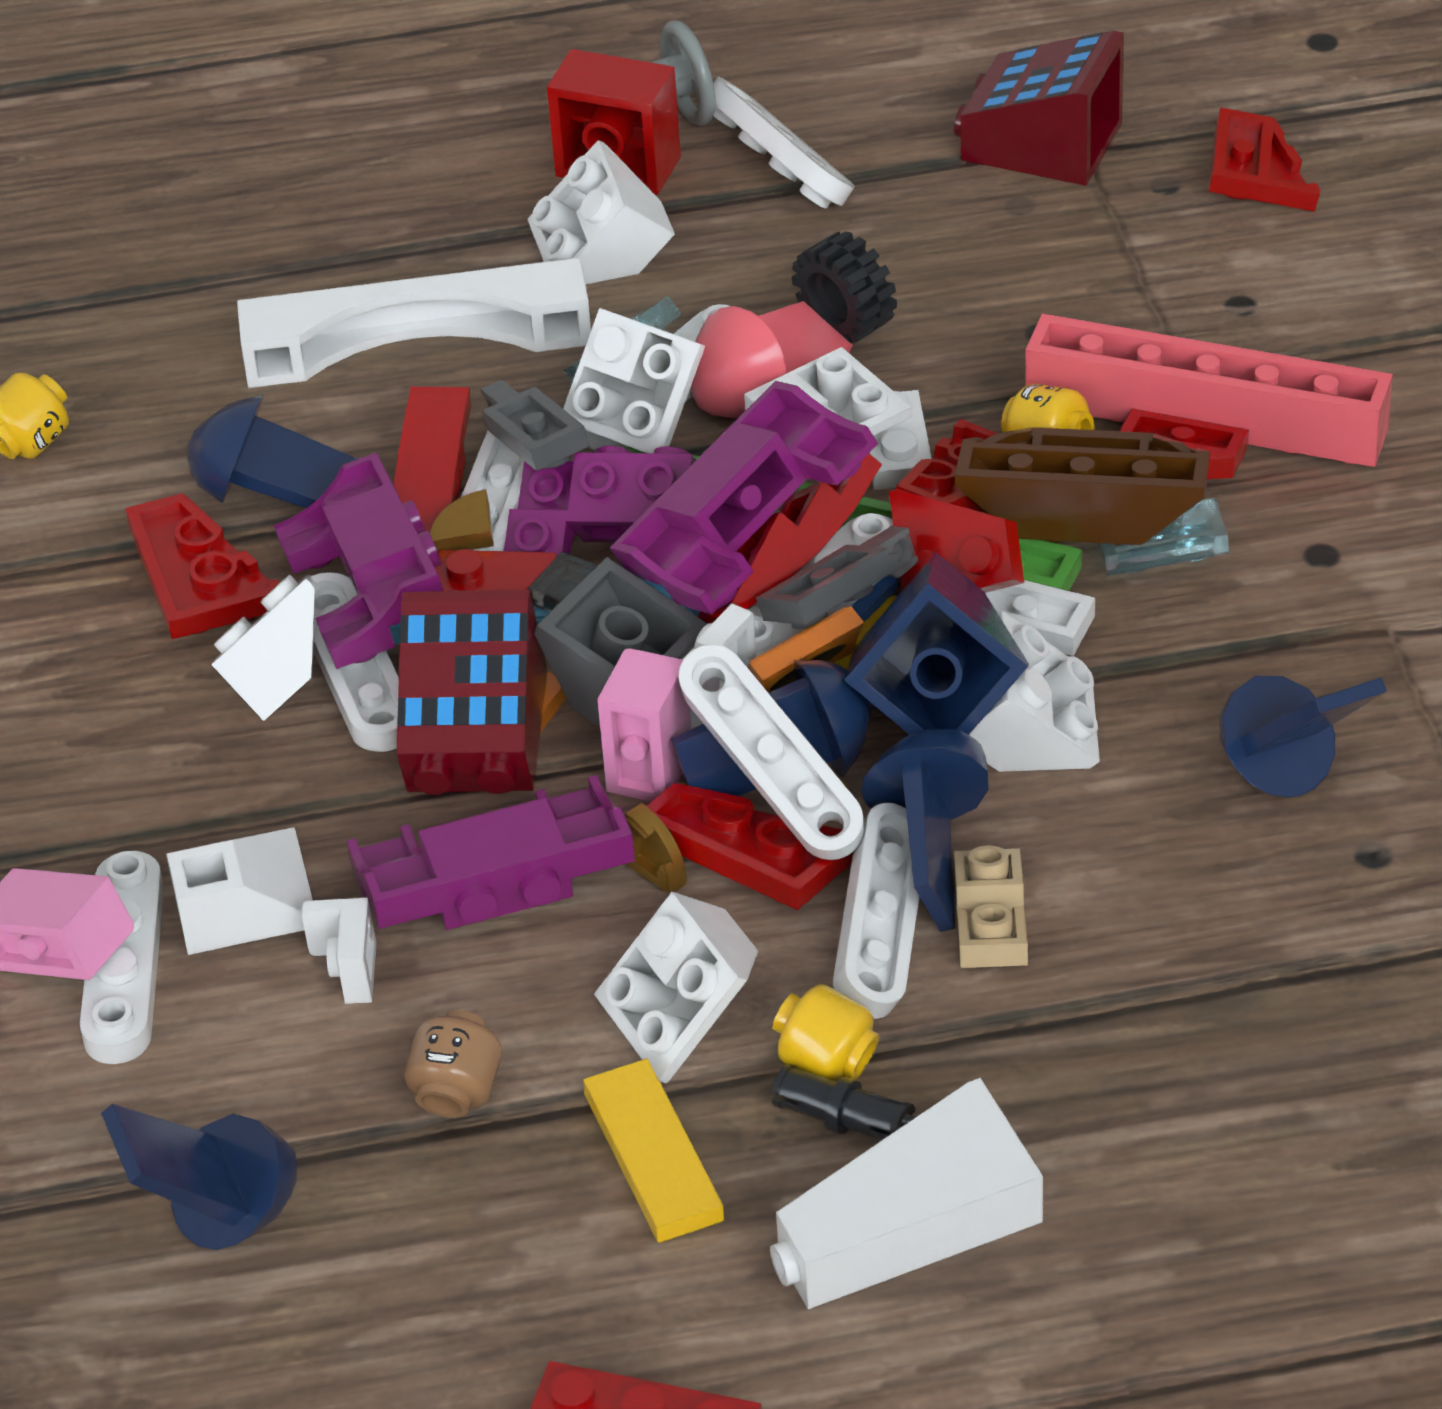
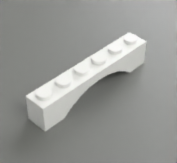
(521, 305)

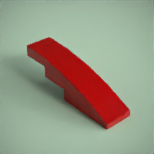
(432, 449)
(797, 534)

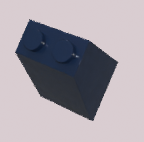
(937, 654)

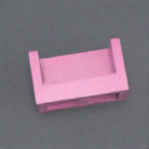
(637, 719)
(59, 923)

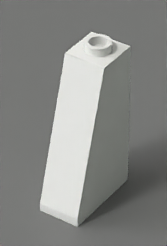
(911, 1200)

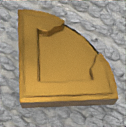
(464, 524)
(655, 850)

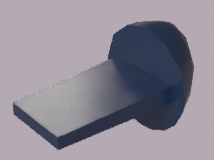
(260, 456)
(818, 704)
(1284, 734)
(936, 780)
(219, 1178)

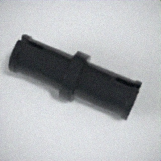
(839, 1103)

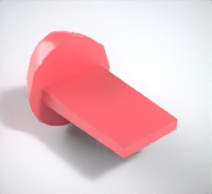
(755, 349)

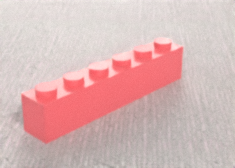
(1278, 397)

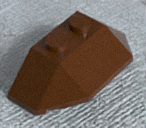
(1083, 482)

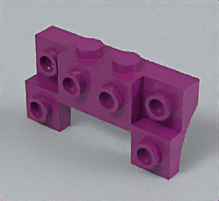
(733, 489)
(590, 496)
(379, 547)
(493, 859)

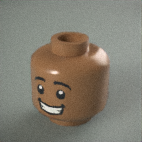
(453, 1064)

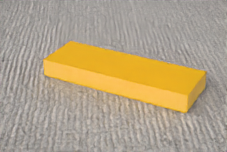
(653, 1150)

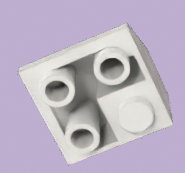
(602, 218)
(632, 382)
(845, 389)
(276, 652)
(1045, 715)
(239, 890)
(677, 980)

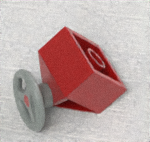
(631, 105)

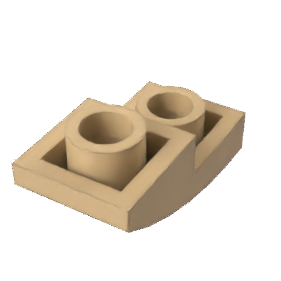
(990, 907)

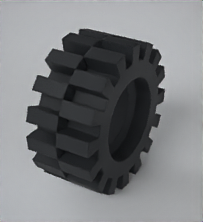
(845, 285)

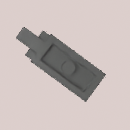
(532, 425)
(838, 579)

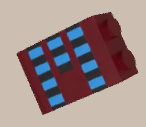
(1047, 108)
(469, 691)

